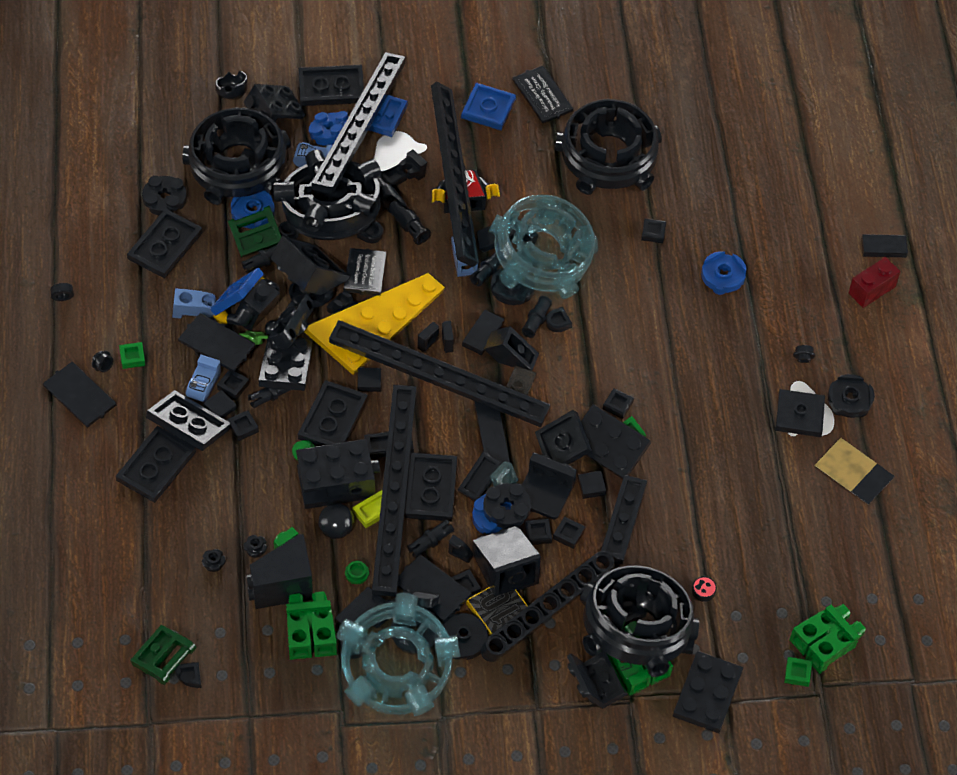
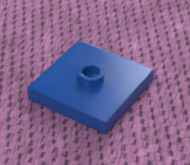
(488, 106)
(236, 291)

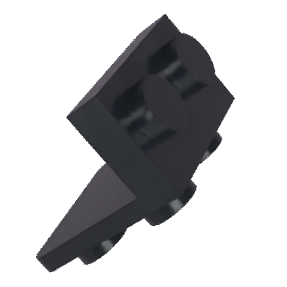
(274, 102)
(548, 485)
(597, 679)

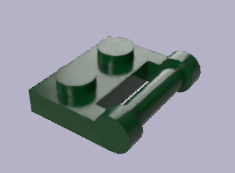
(256, 238)
(157, 649)

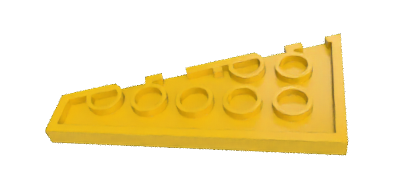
(378, 315)

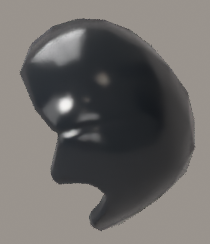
(232, 86)
(336, 521)

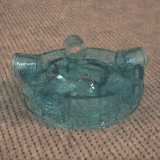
(526, 265)
(406, 612)

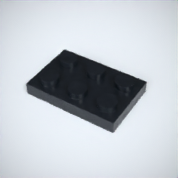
(330, 85)
(164, 243)
(286, 367)
(332, 415)
(188, 420)
(613, 442)
(155, 464)
(431, 487)
(708, 692)

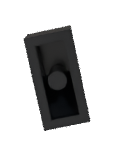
(511, 349)

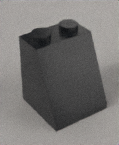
(507, 560)
(280, 575)

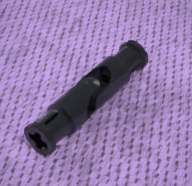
(404, 216)

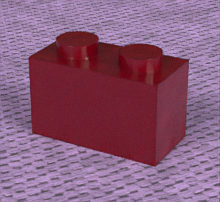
(874, 282)

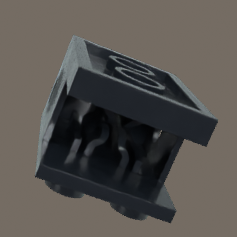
(336, 473)

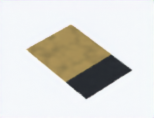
(854, 471)

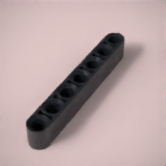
(542, 615)

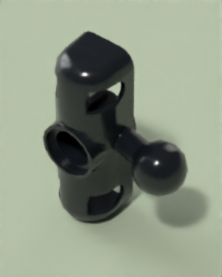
(291, 321)

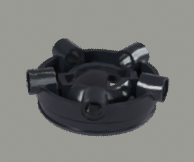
(589, 164)
(234, 175)
(330, 219)
(649, 643)

